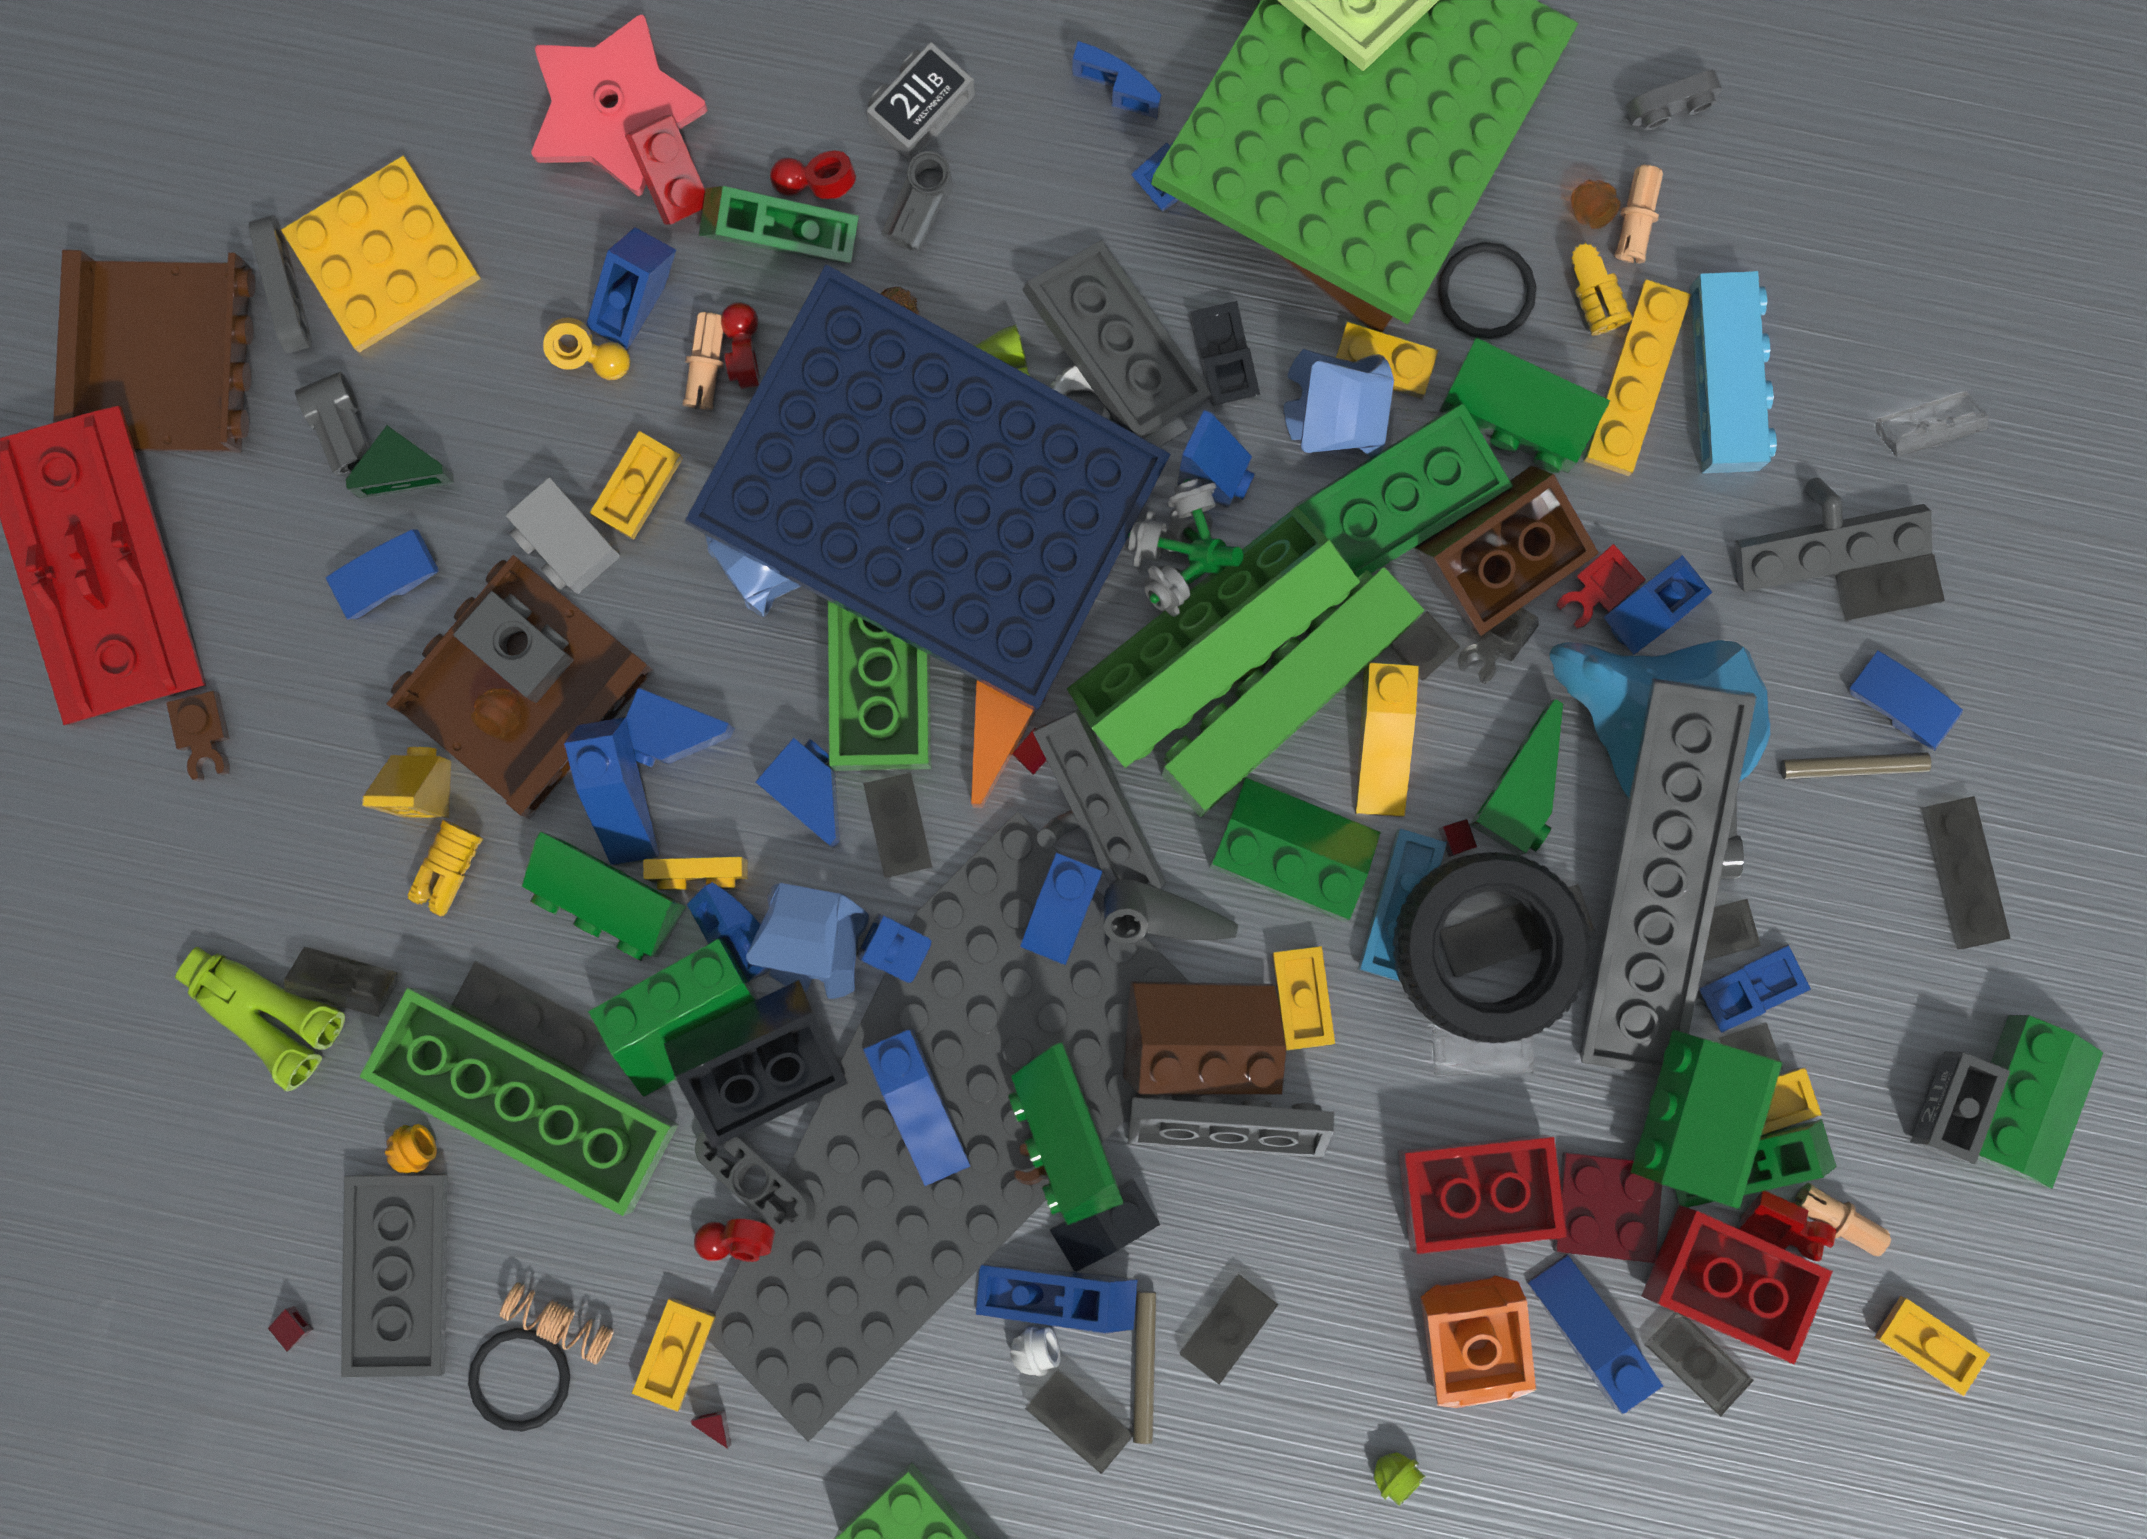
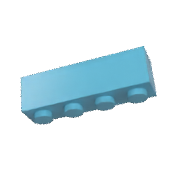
(1731, 372)

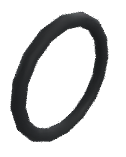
(1491, 248)
(483, 1408)

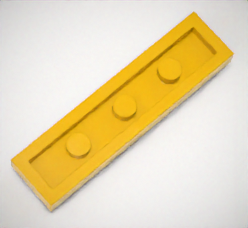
(1637, 377)

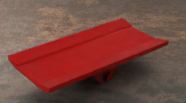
(94, 566)

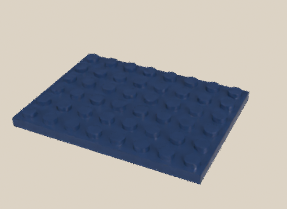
(928, 488)

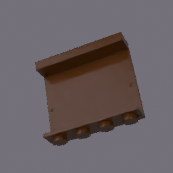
(160, 346)
(533, 757)

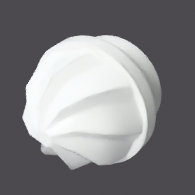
(1035, 1351)

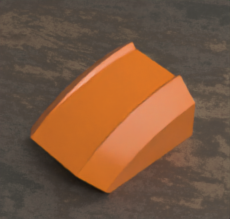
(1478, 1342)

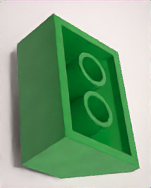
(1525, 406)
(1296, 850)
(600, 897)
(668, 1006)
(2041, 1097)
(1706, 1118)
(1063, 1137)

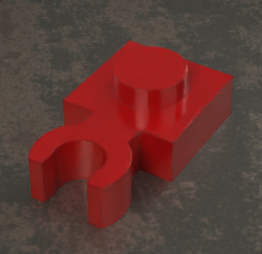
(1606, 582)
(1786, 1224)

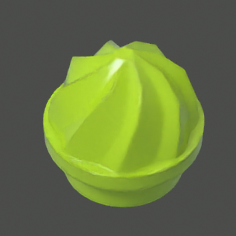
(1397, 1477)

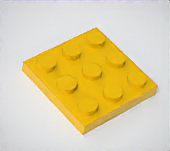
(380, 254)

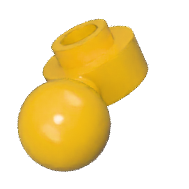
(608, 360)

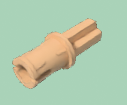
(1639, 214)
(704, 360)
(1844, 1219)

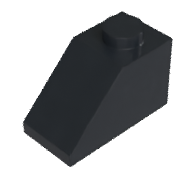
(1106, 1231)

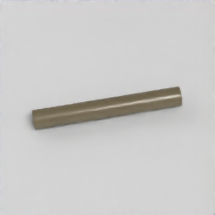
(1855, 765)
(1144, 1367)

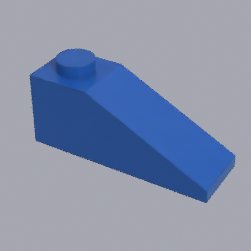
(1218, 459)
(612, 789)
(917, 1106)
(1057, 1298)
(1595, 1335)

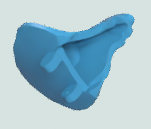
(1619, 688)

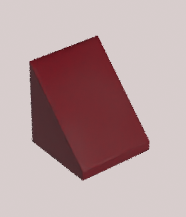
(1030, 754)
(1458, 837)
(290, 1328)
(714, 1426)

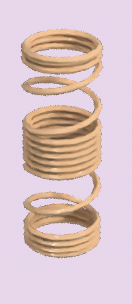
(555, 1323)

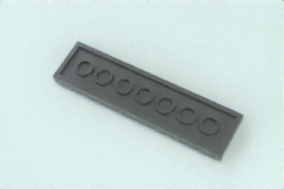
(1667, 873)

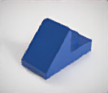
(894, 948)

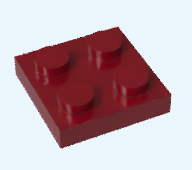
(1608, 1209)

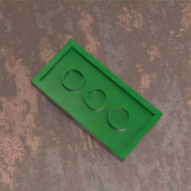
(1408, 491)

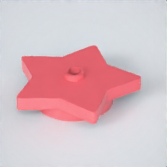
(590, 78)

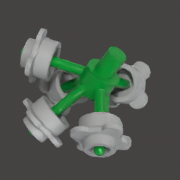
(1188, 534)

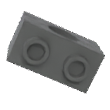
(487, 636)

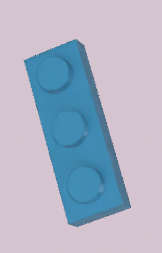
(1408, 862)

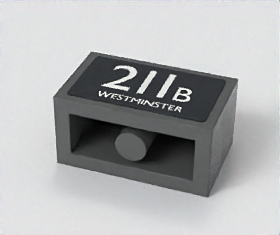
(1960, 1106)

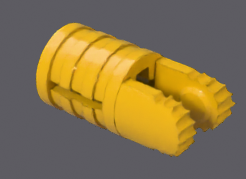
(1592, 280)
(444, 867)

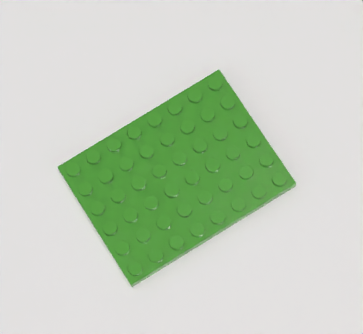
(1367, 166)

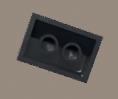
(754, 1064)

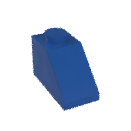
(629, 286)
(1657, 605)
(670, 730)
(805, 788)
(1061, 908)

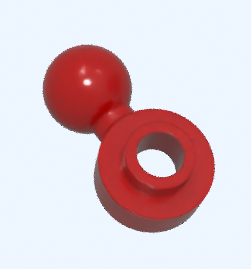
(827, 174)
(740, 324)
(740, 1237)

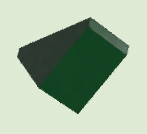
(395, 466)

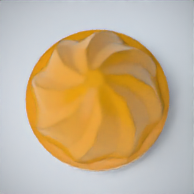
(410, 1148)

